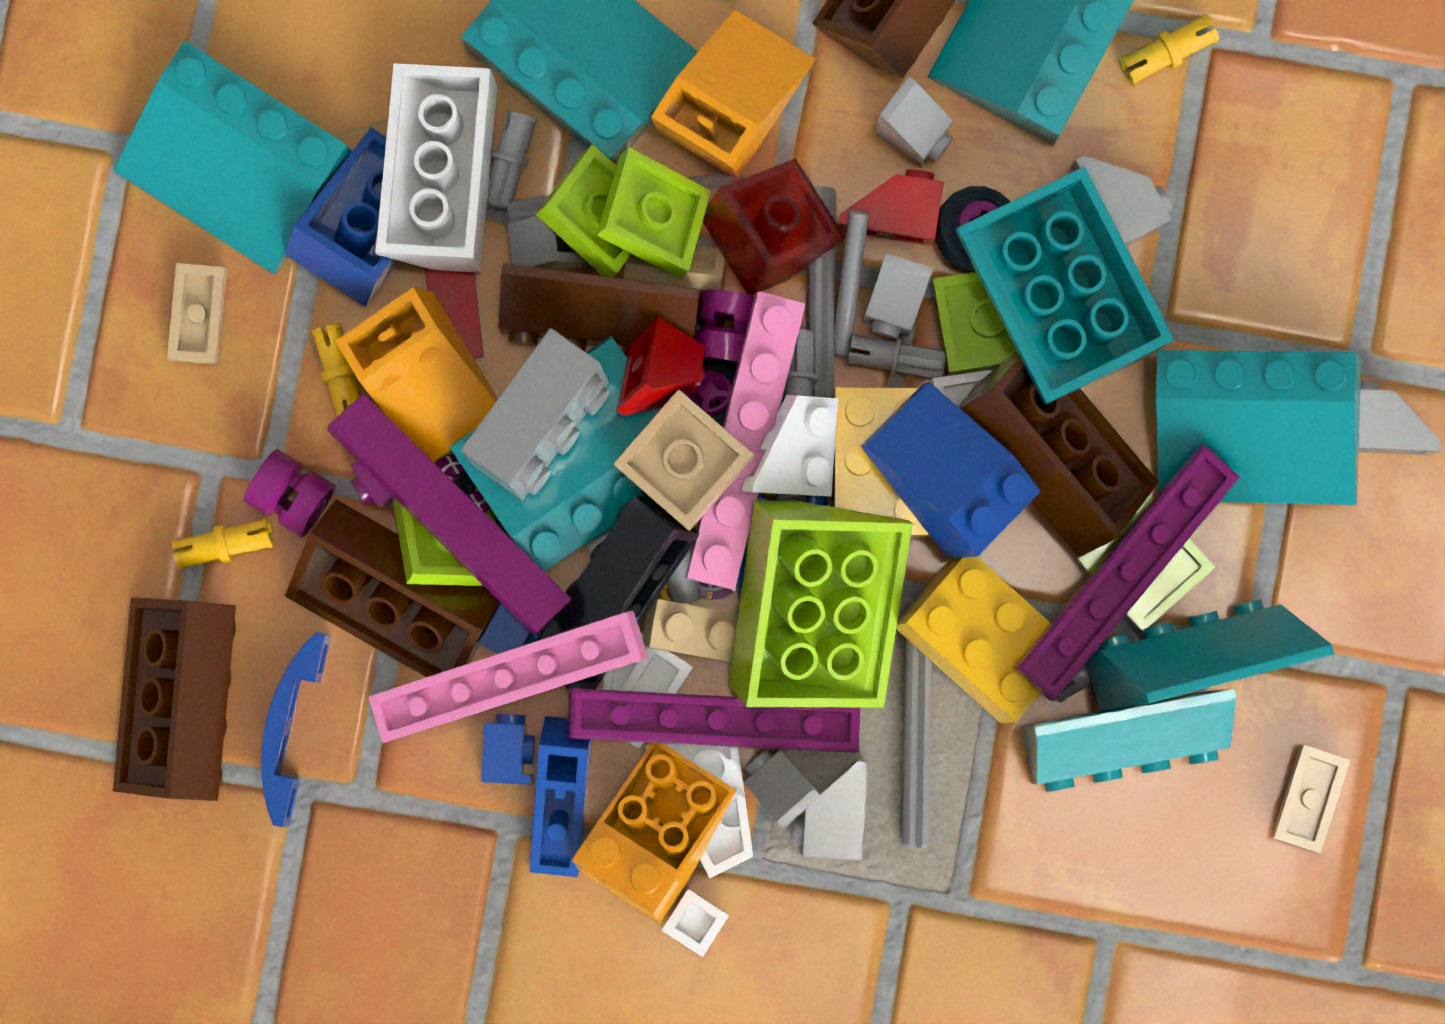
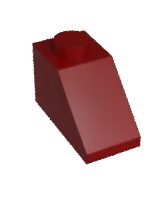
(902, 208)
(658, 366)

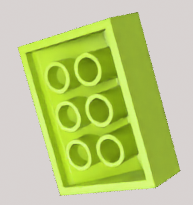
(818, 606)

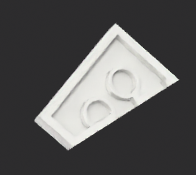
(732, 838)

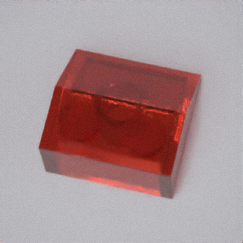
(771, 226)

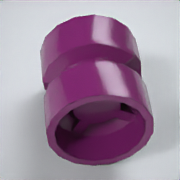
(714, 309)
(275, 483)

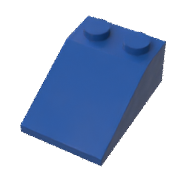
(341, 225)
(950, 472)

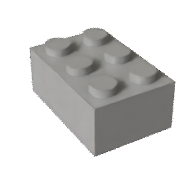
(537, 416)

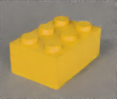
(856, 479)
(977, 634)

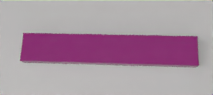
(449, 515)
(1126, 572)
(709, 721)

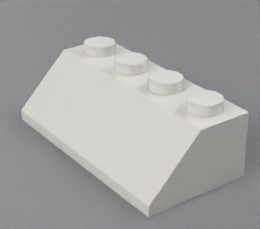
(437, 166)

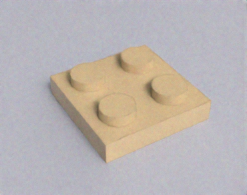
(684, 460)

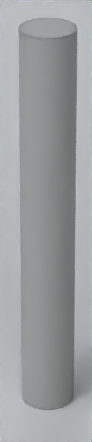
(850, 281)

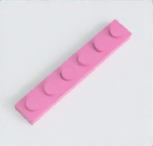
(748, 418)
(508, 676)

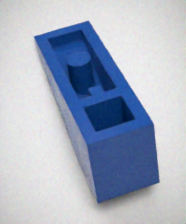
(559, 799)

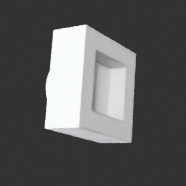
(695, 922)

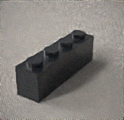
(625, 571)

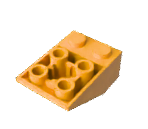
(732, 93)
(419, 371)
(655, 831)

